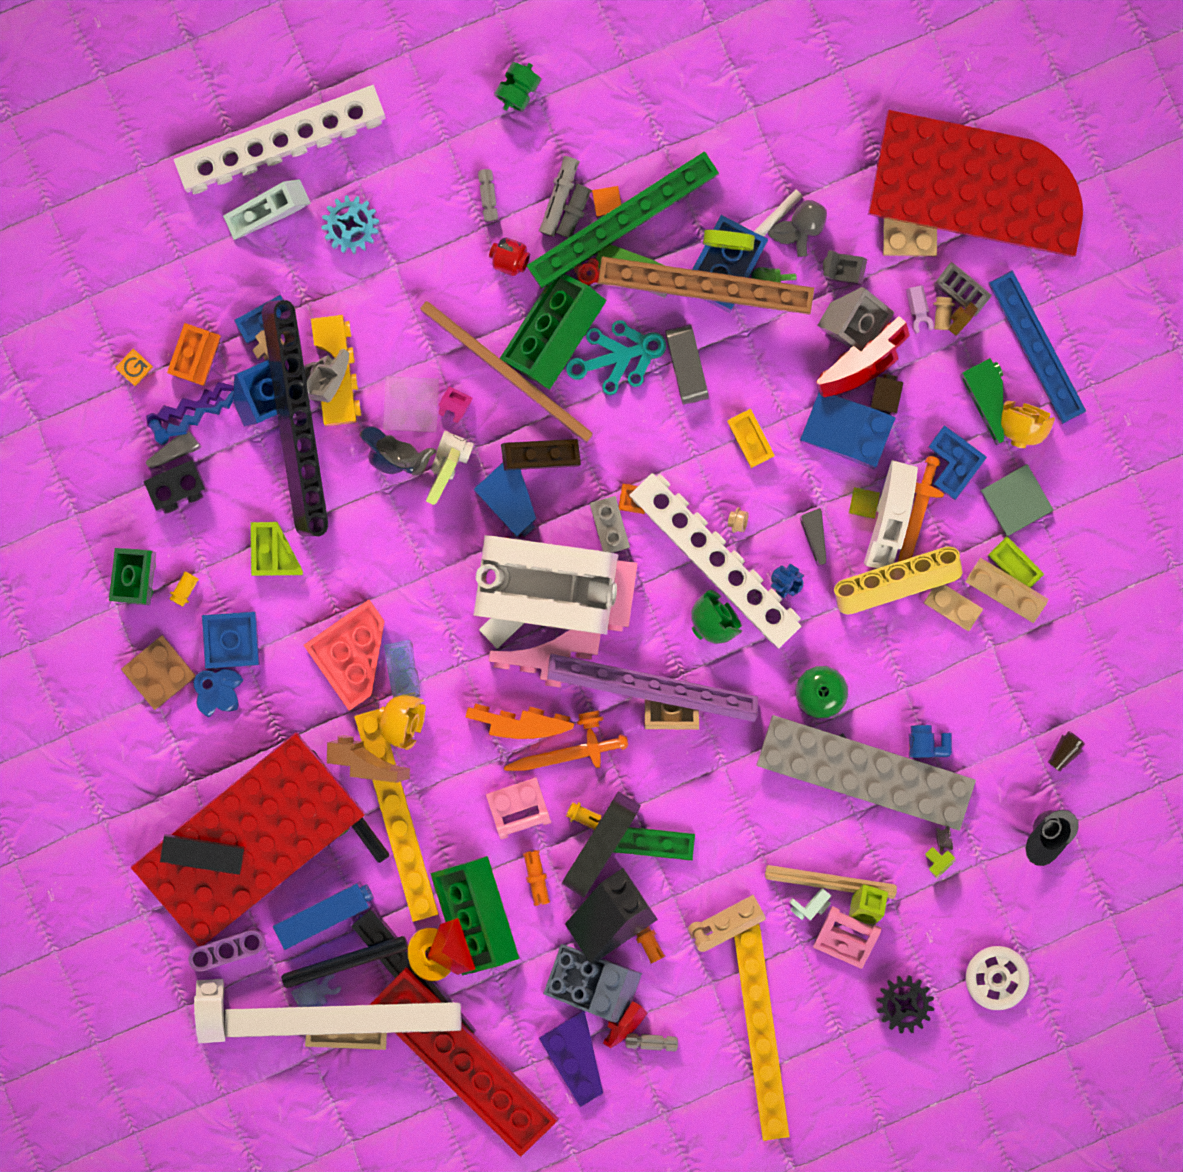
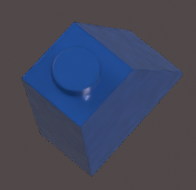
(508, 499)

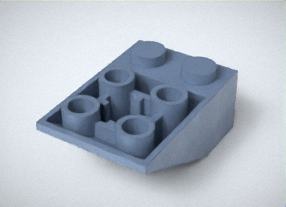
(597, 988)

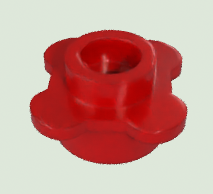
(581, 270)

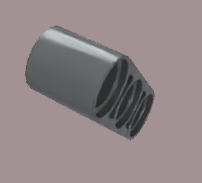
(687, 364)

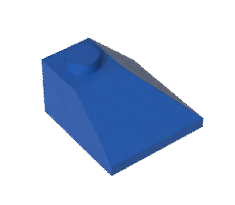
(255, 394)

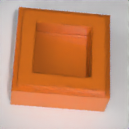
(606, 200)
(626, 502)

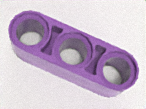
(217, 959)

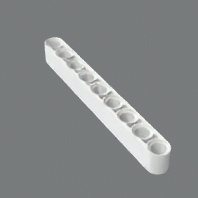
(343, 1020)

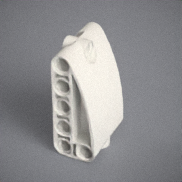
(546, 584)

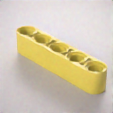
(898, 580)

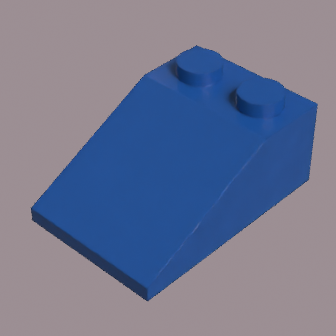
(848, 429)

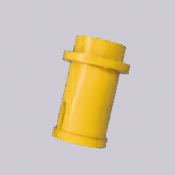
(183, 589)
(583, 815)

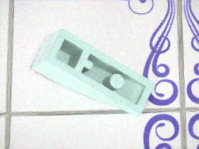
(267, 208)

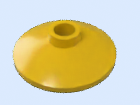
(423, 967)

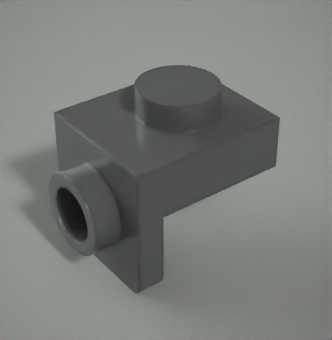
(844, 267)

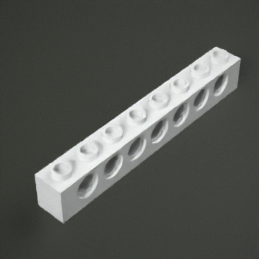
(189, 164)
(775, 633)

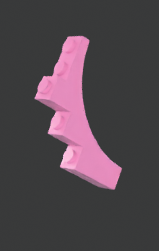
(581, 642)

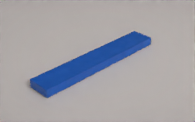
(1037, 347)

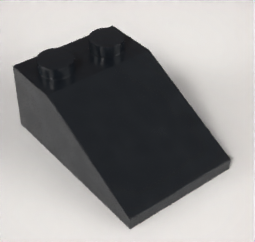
(610, 917)

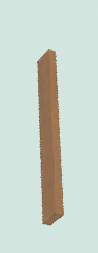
(706, 285)
(506, 372)

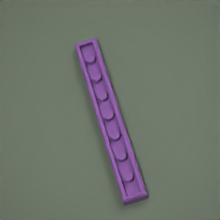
(652, 687)

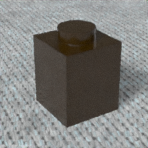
(886, 394)

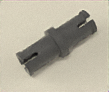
(574, 211)

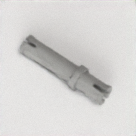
(561, 189)

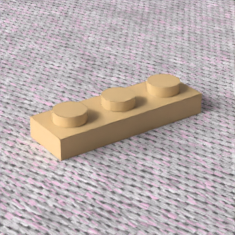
(1007, 590)
(355, 1041)

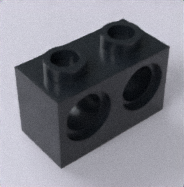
(173, 479)

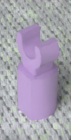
(918, 307)

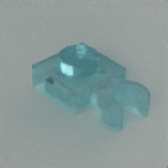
(313, 994)

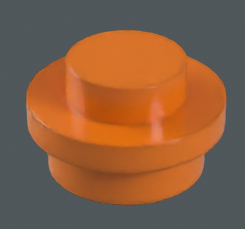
(590, 719)

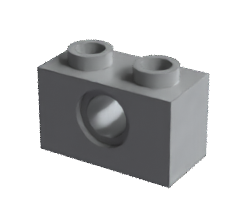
(609, 525)

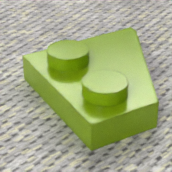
(271, 551)

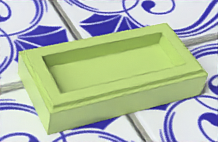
(443, 476)

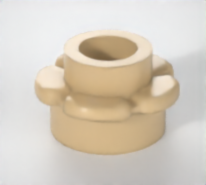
(738, 520)

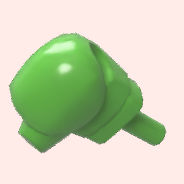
(771, 274)

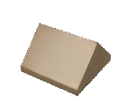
(668, 716)

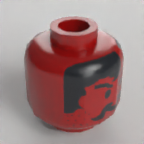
(509, 256)

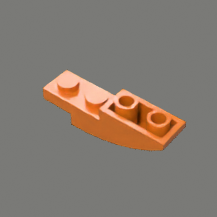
(530, 726)

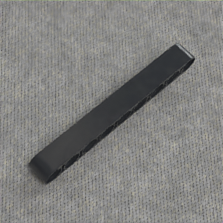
(286, 407)

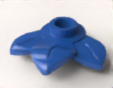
(220, 693)

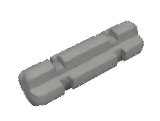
(488, 195)
(651, 1042)

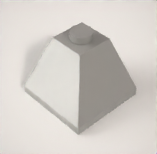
(855, 318)

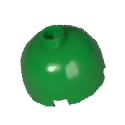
(714, 620)
(808, 690)

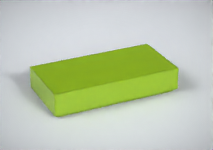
(1015, 562)

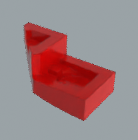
(627, 1024)

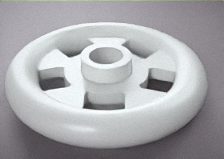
(1003, 956)

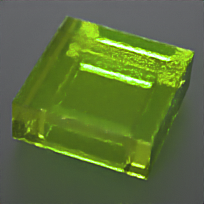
(864, 503)

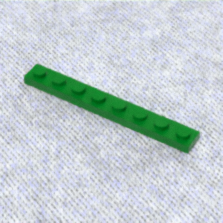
(622, 220)

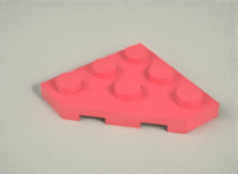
(350, 653)

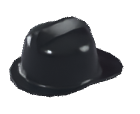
(1050, 836)

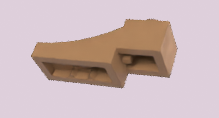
(363, 763)

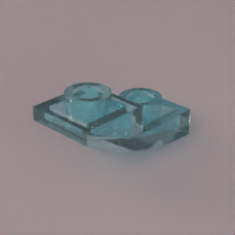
(401, 669)

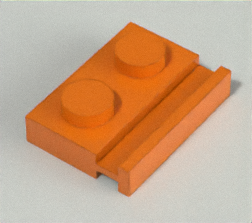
(194, 354)

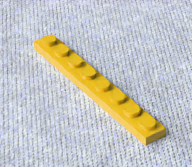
(399, 824)
(761, 1034)

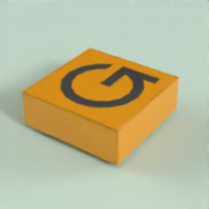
(134, 367)

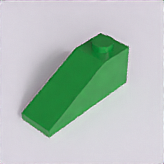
(986, 391)

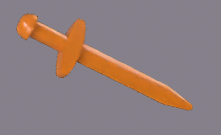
(924, 492)
(591, 748)

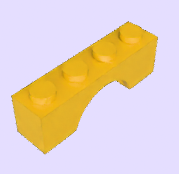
(331, 336)

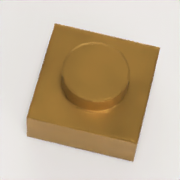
(962, 317)

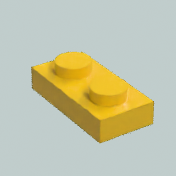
(750, 438)

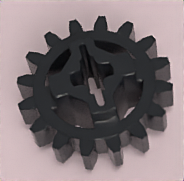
(898, 1015)

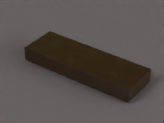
(540, 454)

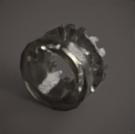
(943, 838)

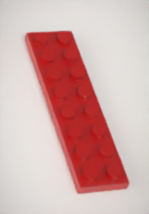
(473, 1071)

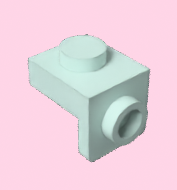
(818, 903)

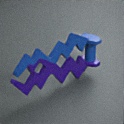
(200, 407)

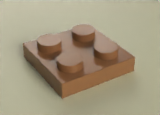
(158, 672)

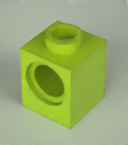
(868, 905)

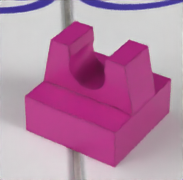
(456, 402)

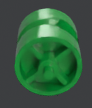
(516, 89)

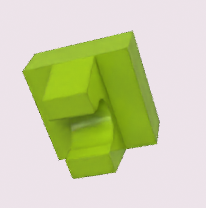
(940, 862)

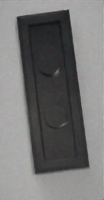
(202, 854)

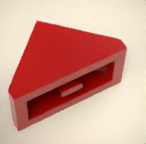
(451, 948)

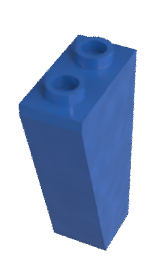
(323, 915)

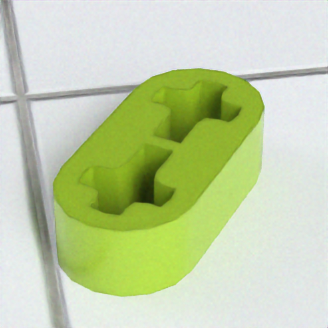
(729, 240)

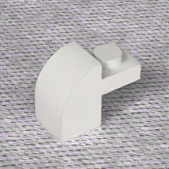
(209, 1011)

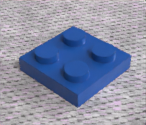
(230, 640)

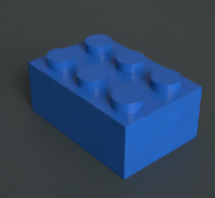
(730, 261)

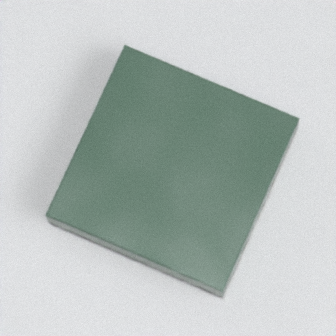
(1017, 500)

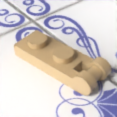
(726, 924)

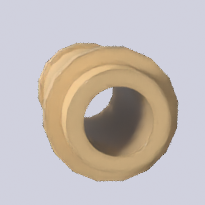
(943, 313)

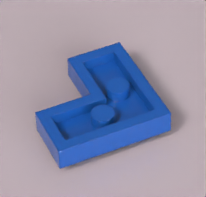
(962, 459)

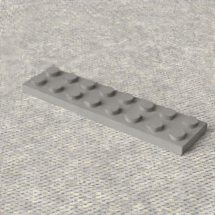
(865, 772)

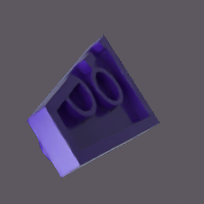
(574, 1057)

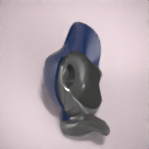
(393, 455)

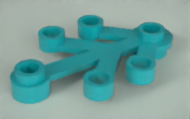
(621, 355)

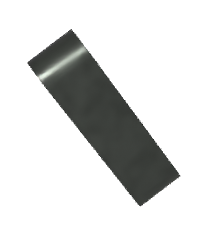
(601, 844)

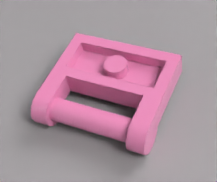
(515, 799)
(844, 944)

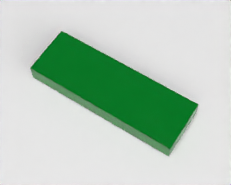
(657, 843)

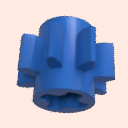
(787, 580)

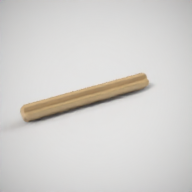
(824, 880)

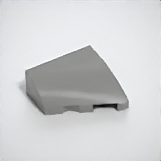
(326, 376)

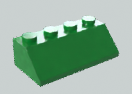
(553, 330)
(472, 895)

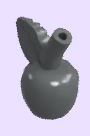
(806, 220)

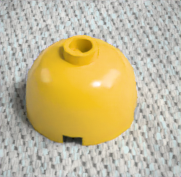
(1025, 424)
(401, 720)

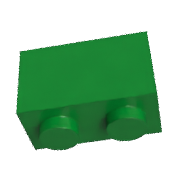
(132, 576)

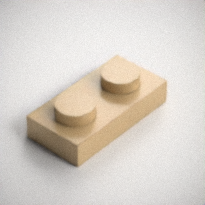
(953, 606)

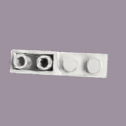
(893, 515)

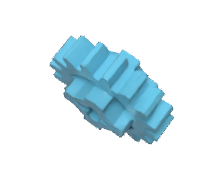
(353, 213)

